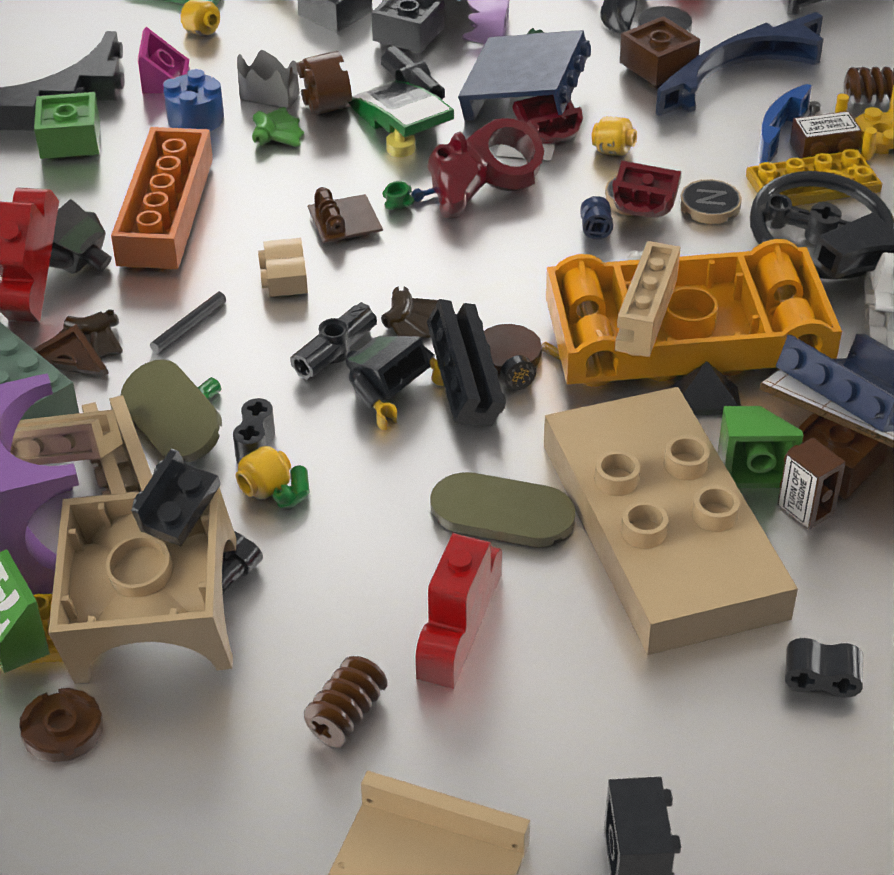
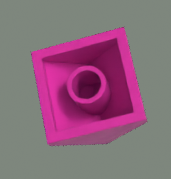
(158, 62)

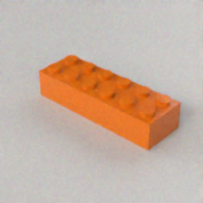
(162, 198)

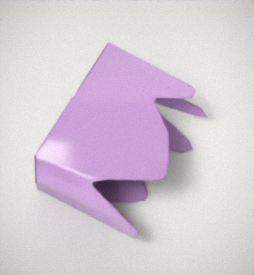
(489, 19)

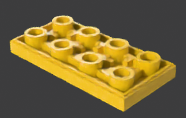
(846, 163)

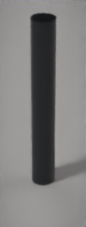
(187, 322)

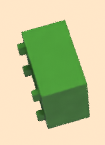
(67, 125)

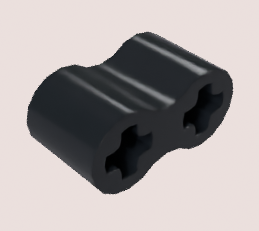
(255, 429)
(824, 667)

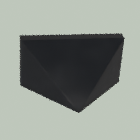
(708, 390)

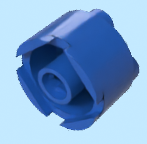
(194, 101)

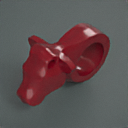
(468, 164)

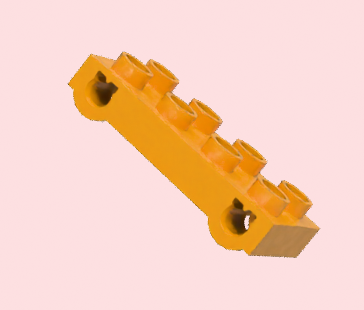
(721, 312)

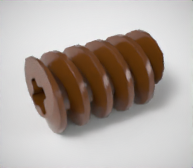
(869, 83)
(344, 700)

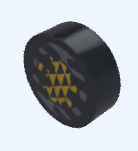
(518, 372)

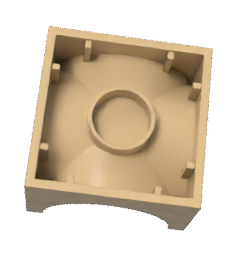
(136, 588)

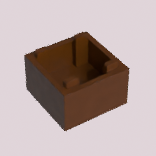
(658, 49)
(859, 451)

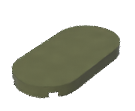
(171, 410)
(502, 509)

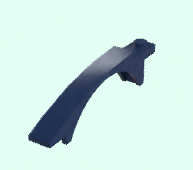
(791, 41)

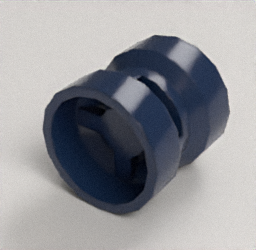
(596, 217)

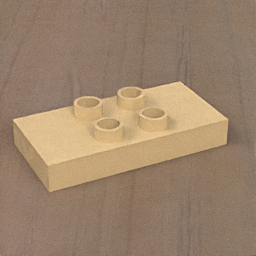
(667, 521)

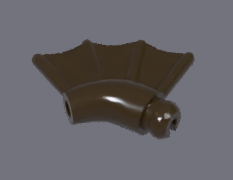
(408, 314)
(97, 331)

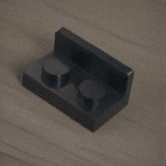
(174, 499)

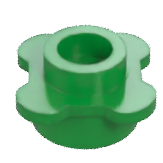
(397, 195)

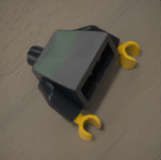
(78, 240)
(386, 368)

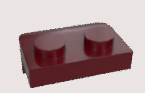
(543, 117)
(645, 189)

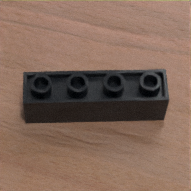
(466, 364)

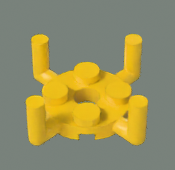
(875, 125)

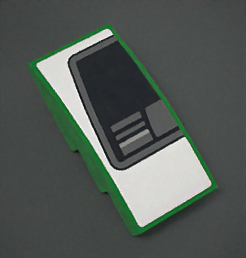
(401, 108)

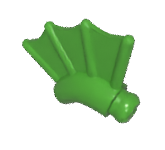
(278, 127)

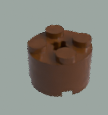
(325, 83)

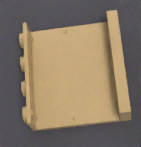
(428, 833)

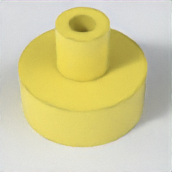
(399, 145)

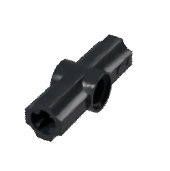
(412, 72)
(333, 340)

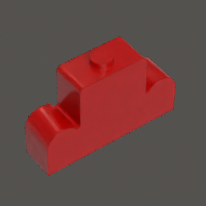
(25, 252)
(456, 607)

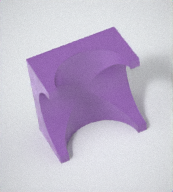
(27, 487)

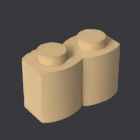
(283, 267)

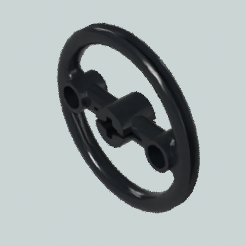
(776, 209)

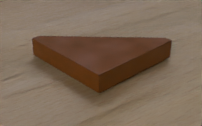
(72, 353)

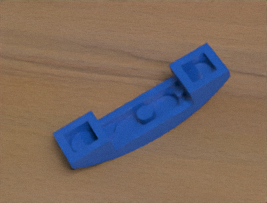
(788, 106)

